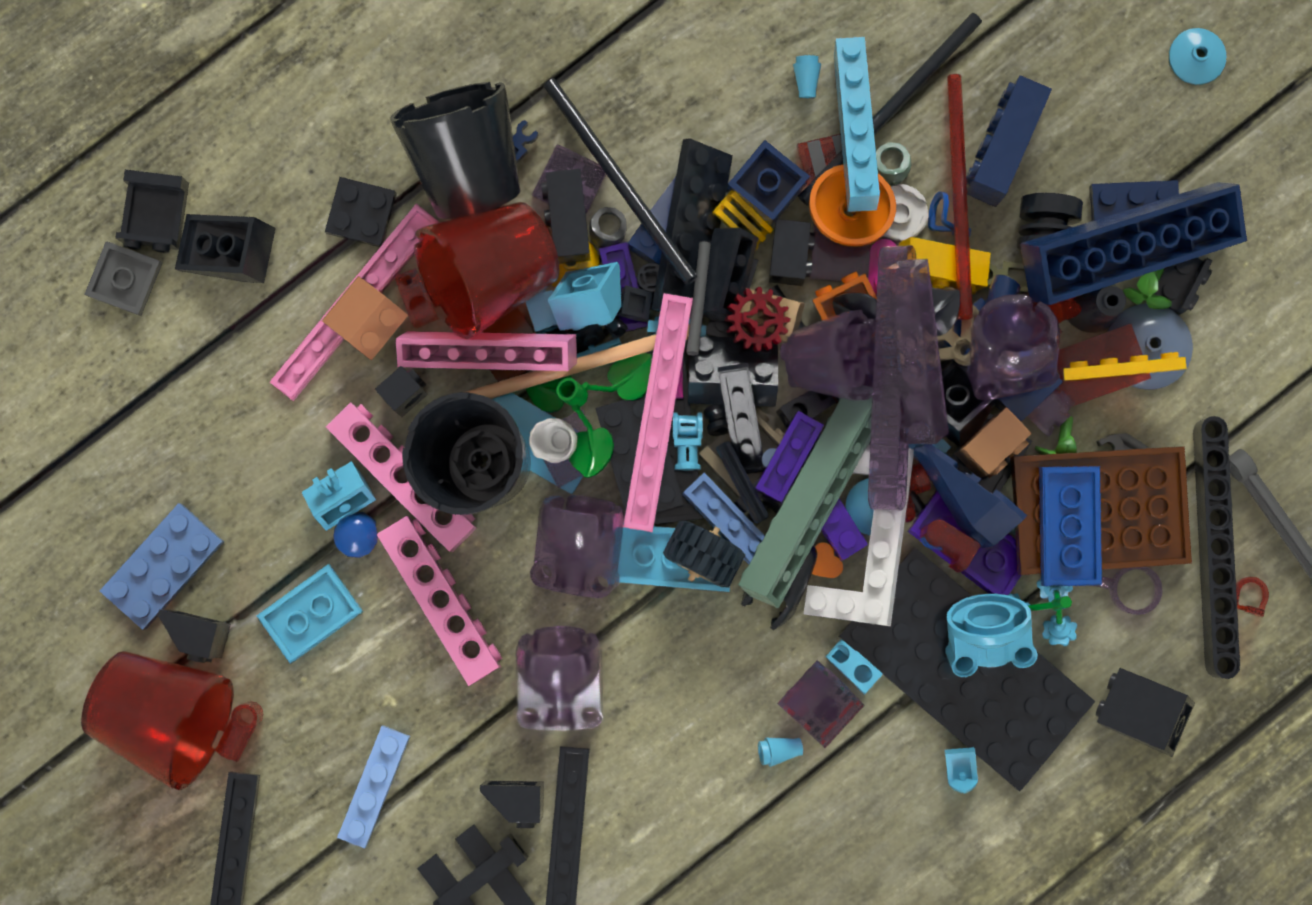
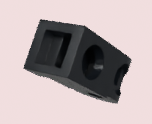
(809, 403)

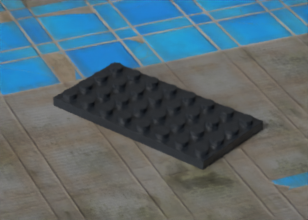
(1001, 711)

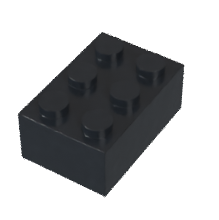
(717, 352)

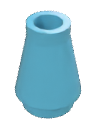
(807, 74)
(777, 750)

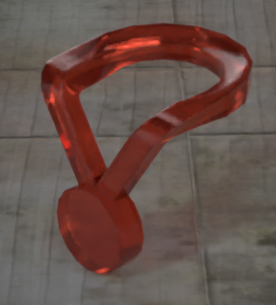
(1265, 596)

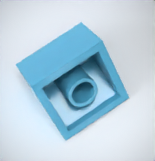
(587, 297)

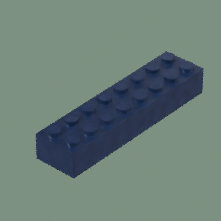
(1133, 242)

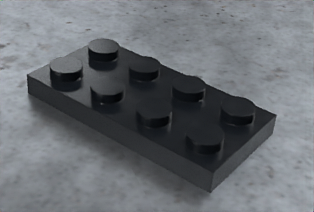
(624, 424)

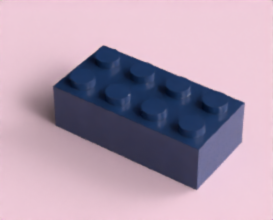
(1008, 139)

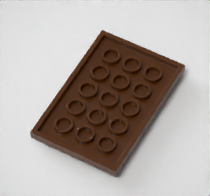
(1140, 506)

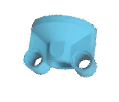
(989, 633)

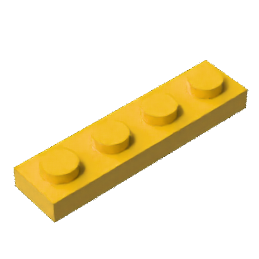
(1137, 365)

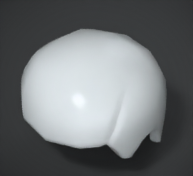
(553, 440)

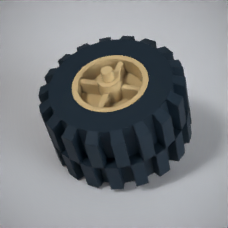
(704, 554)

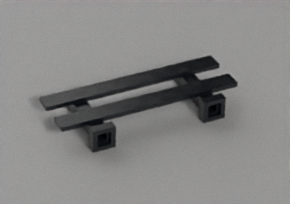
(490, 869)

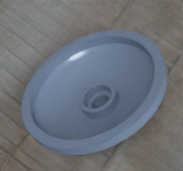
(1167, 330)

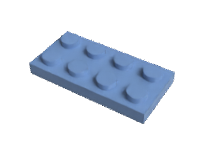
(161, 566)

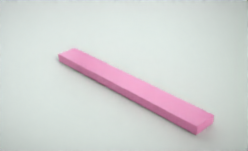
(378, 273)
(658, 412)

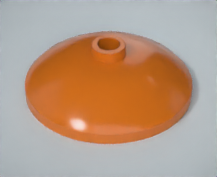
(828, 205)

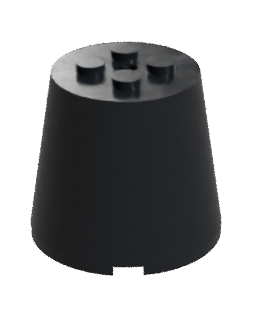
(461, 148)
(448, 447)

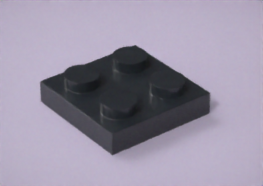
(360, 212)

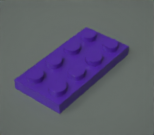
(991, 567)

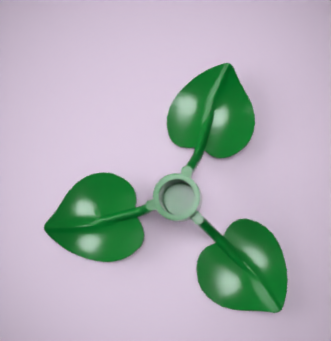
(595, 446)

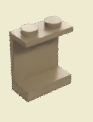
(711, 458)

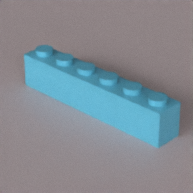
(856, 124)

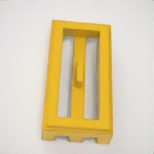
(725, 203)

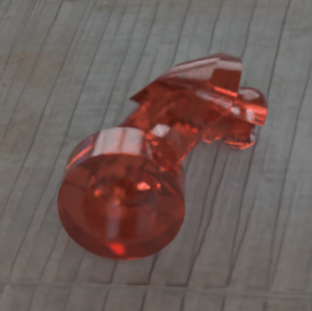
(919, 484)

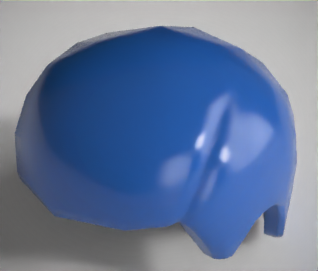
(356, 535)

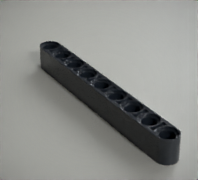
(1208, 559)

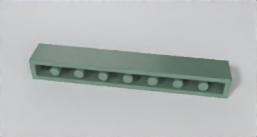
(809, 502)

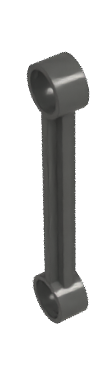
(1245, 471)

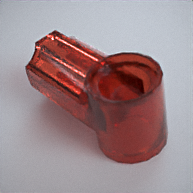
(239, 732)

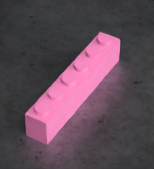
(487, 351)

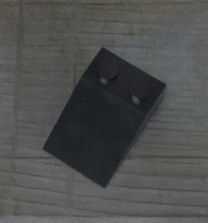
(225, 247)

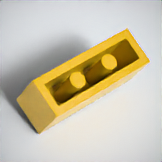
(943, 265)

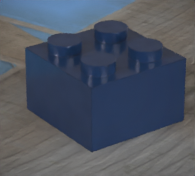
(768, 182)

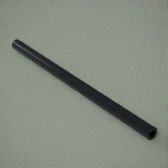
(911, 86)
(620, 182)

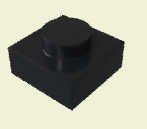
(635, 303)

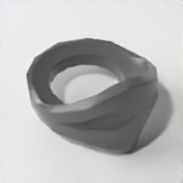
(602, 240)

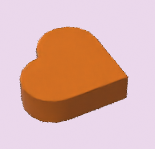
(827, 564)

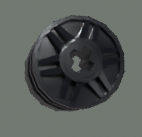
(1047, 214)

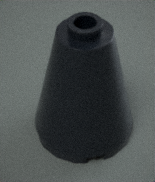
(1099, 309)

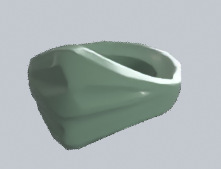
(897, 175)

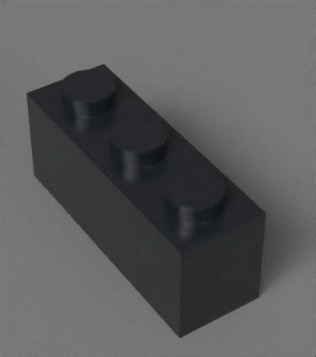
(567, 215)
(728, 270)

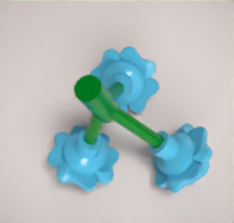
(1058, 629)

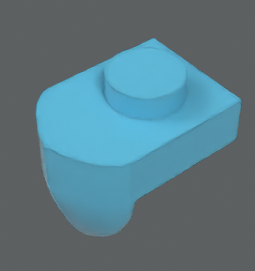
(961, 769)

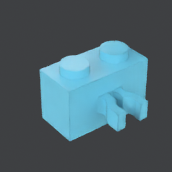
(338, 495)

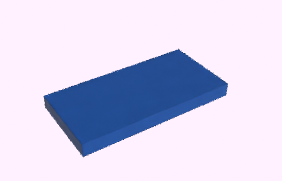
(1070, 526)

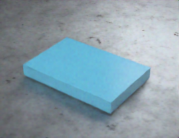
(309, 613)

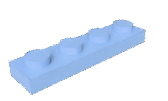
(373, 786)

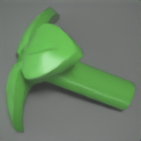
(1148, 286)
(1066, 442)

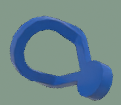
(948, 226)

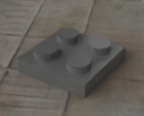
(123, 278)

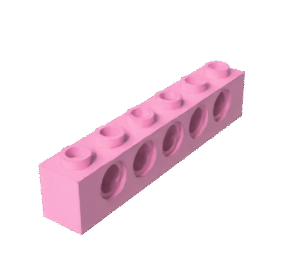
(345, 427)
(394, 540)

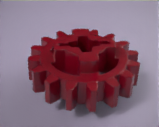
(756, 331)

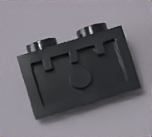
(1182, 281)

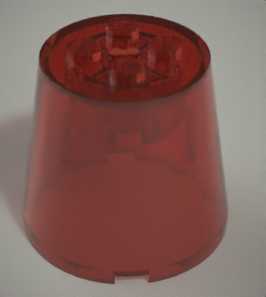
(485, 265)
(158, 715)

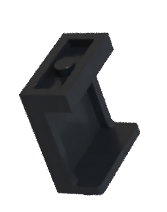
(153, 211)

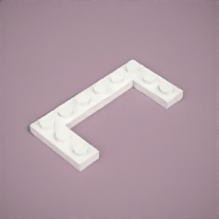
(878, 594)

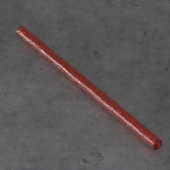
(959, 194)

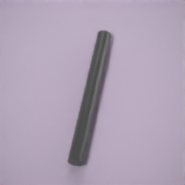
(698, 298)

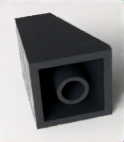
(1145, 711)

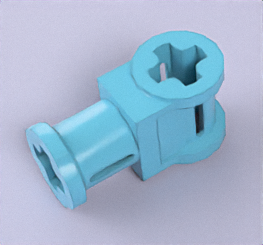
(687, 438)

